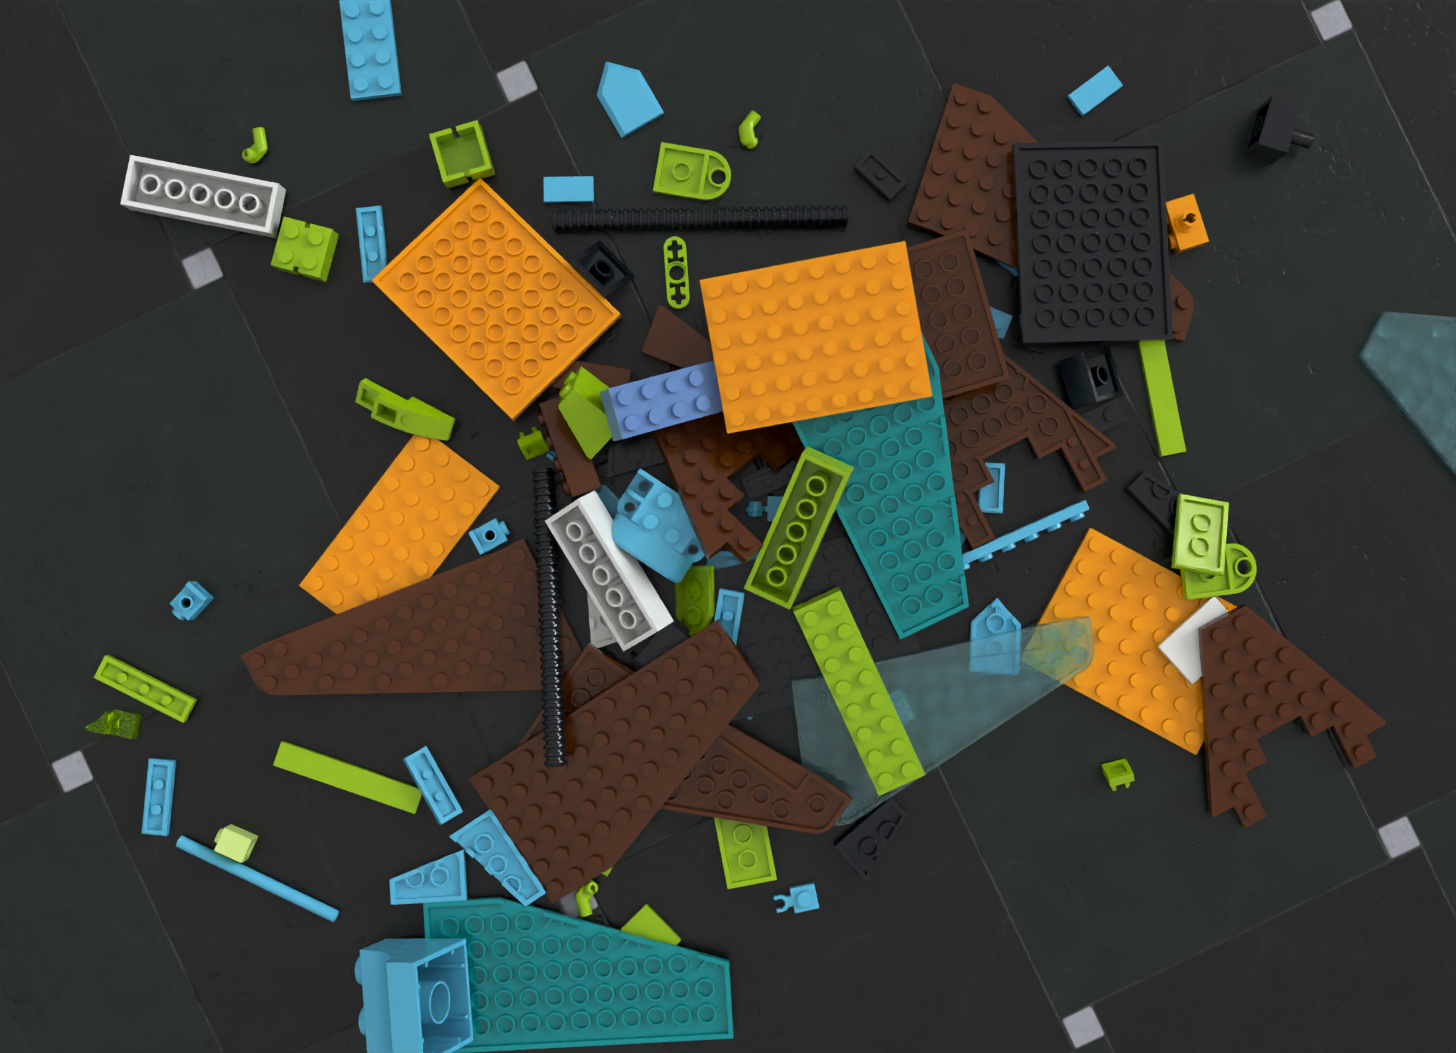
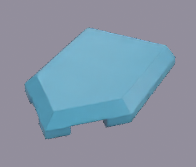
(627, 98)
(993, 621)

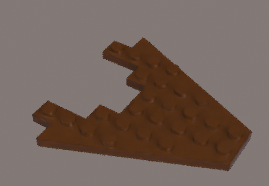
(1002, 415)
(702, 462)
(1255, 685)

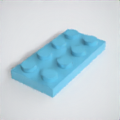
(370, 49)

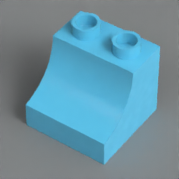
(415, 996)

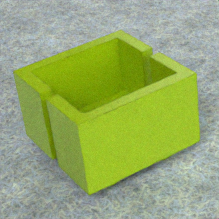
(462, 156)
(304, 247)

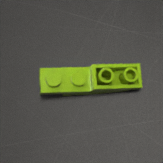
(403, 414)

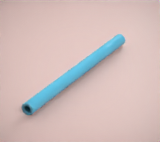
(257, 878)

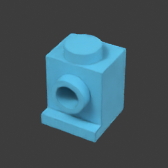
(482, 543)
(199, 600)

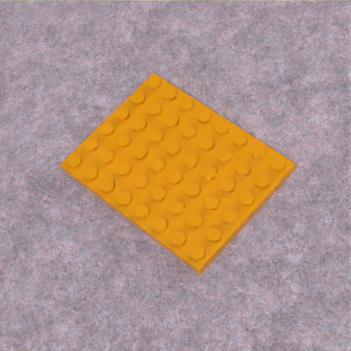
(496, 298)
(816, 337)
(1131, 612)

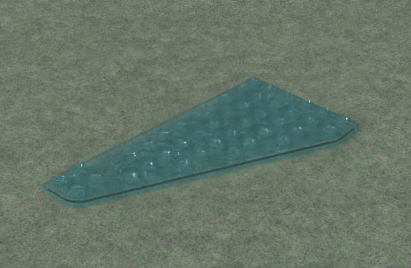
(942, 700)

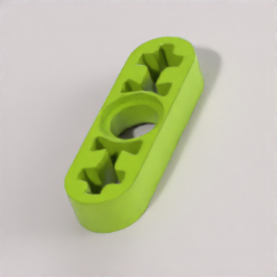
(668, 255)

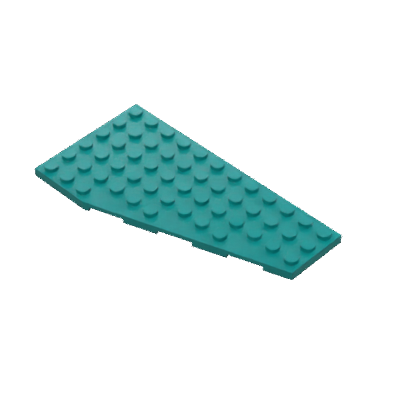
(900, 502)
(578, 983)

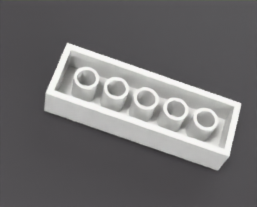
(203, 196)
(608, 572)

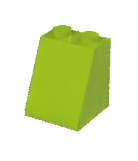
(585, 411)

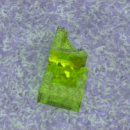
(117, 723)

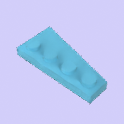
(493, 848)

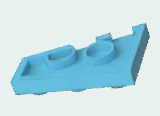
(433, 882)

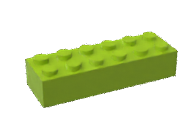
(798, 527)

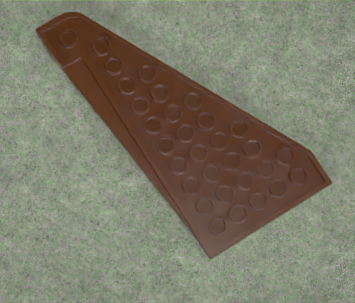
(973, 186)
(444, 634)
(736, 774)

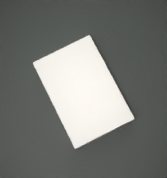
(1182, 644)

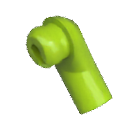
(746, 130)
(259, 147)
(583, 896)

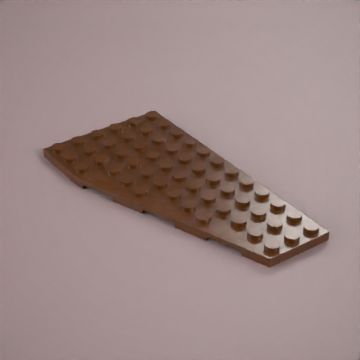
(621, 759)

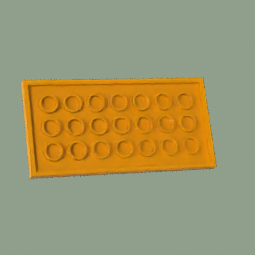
(402, 526)

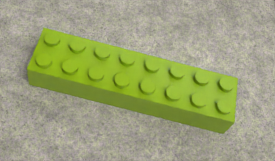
(858, 691)

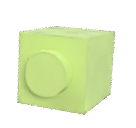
(235, 843)

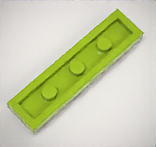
(145, 688)

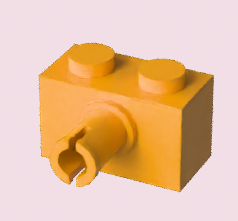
(1185, 225)

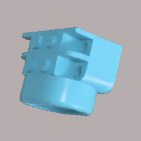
(656, 528)

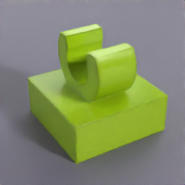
(532, 444)
(1118, 773)

